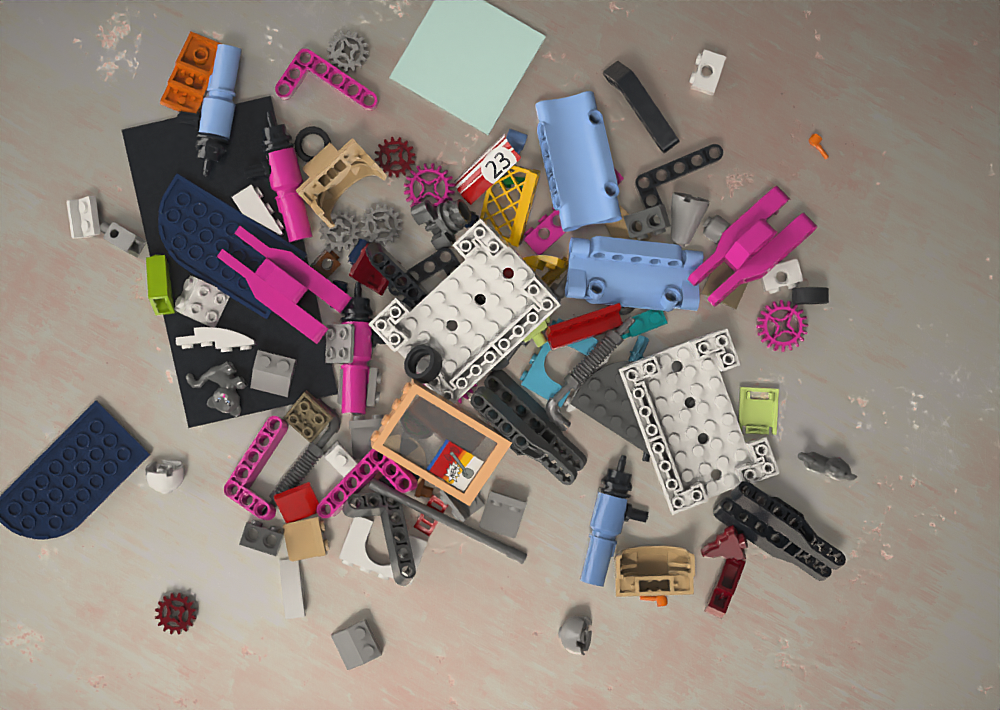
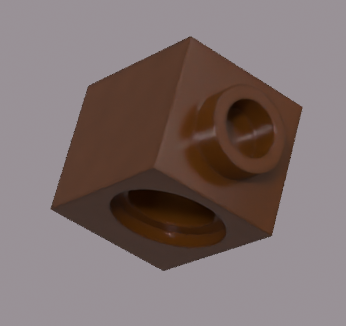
(326, 272)

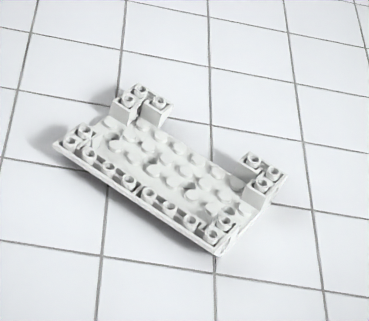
(484, 330)
(674, 429)

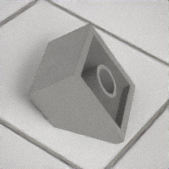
(273, 373)
(356, 644)

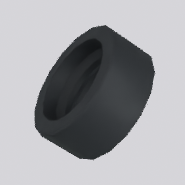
(302, 134)
(810, 295)
(414, 357)

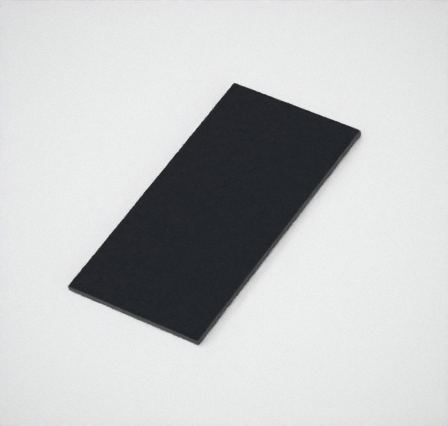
(154, 157)

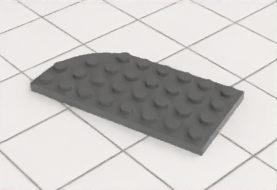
(607, 402)

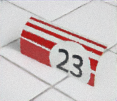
(486, 170)

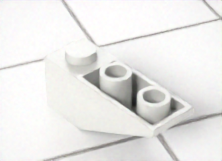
(252, 206)

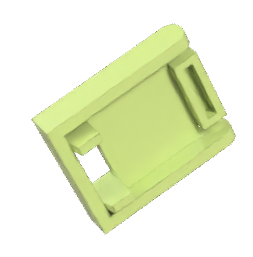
(758, 414)

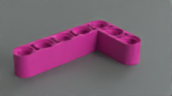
(326, 77)
(255, 468)
(363, 479)

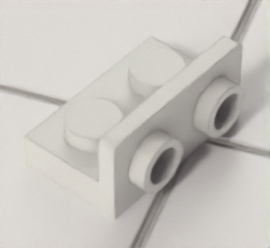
(83, 217)

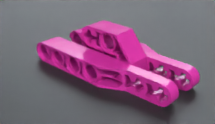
(746, 238)
(283, 282)

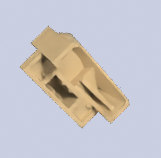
(332, 174)
(654, 571)

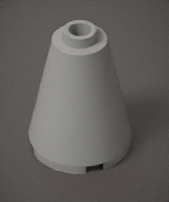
(686, 216)

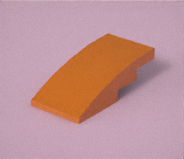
(191, 74)

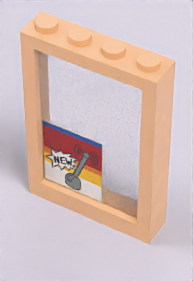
(440, 442)

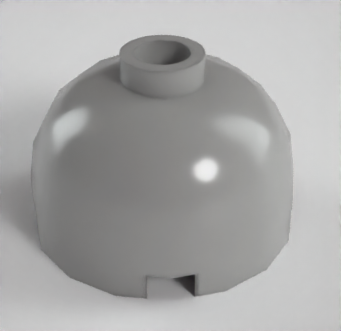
(575, 634)

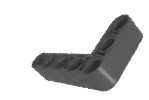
(391, 529)

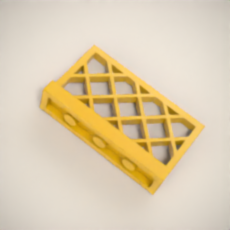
(524, 206)

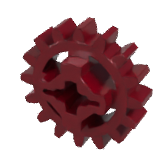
(388, 152)
(170, 605)

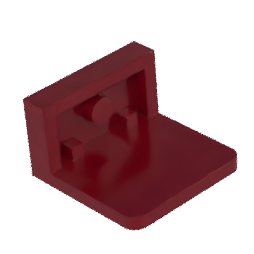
(367, 274)

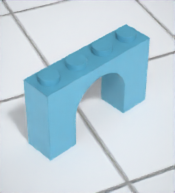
(536, 377)

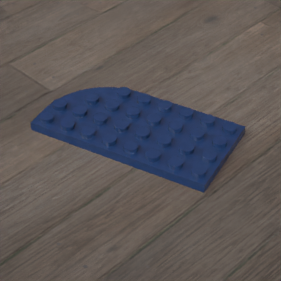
(199, 226)
(71, 477)

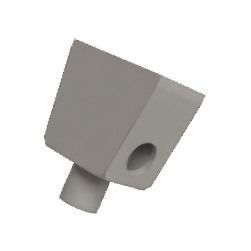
(122, 238)

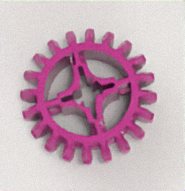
(417, 176)
(790, 331)

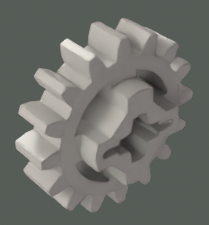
(355, 48)
(386, 217)
(340, 239)

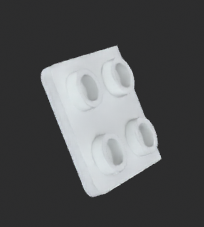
(201, 301)

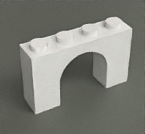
(355, 550)

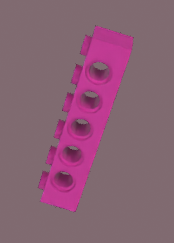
(540, 245)

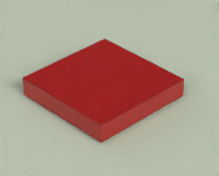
(297, 503)

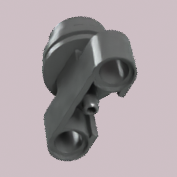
(444, 222)

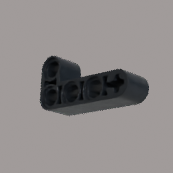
(439, 266)

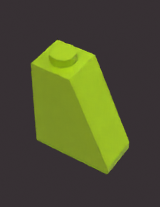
(159, 285)

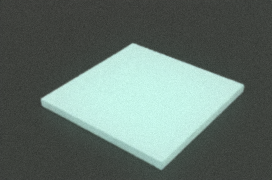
(468, 59)

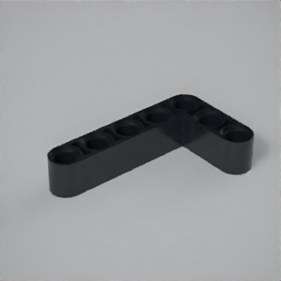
(642, 104)
(671, 175)
(393, 272)

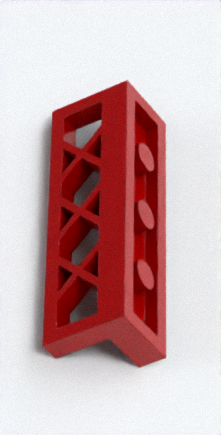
(584, 326)

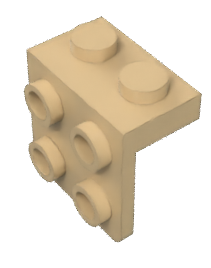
(305, 539)

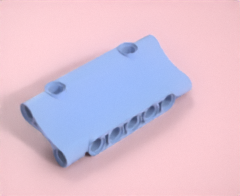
(578, 161)
(632, 273)

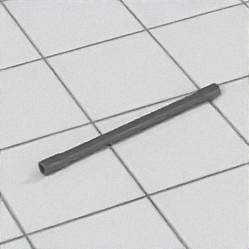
(510, 552)

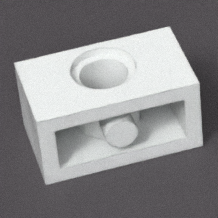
(715, 64)
(792, 272)

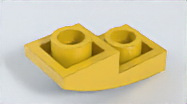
(541, 261)

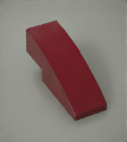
(724, 587)

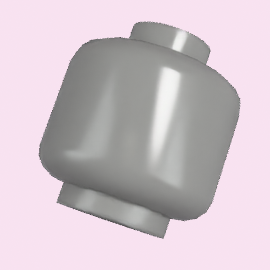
(715, 227)

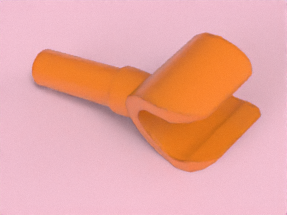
(814, 140)
(661, 599)

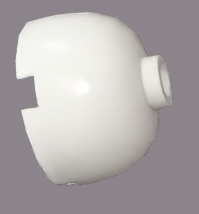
(165, 476)

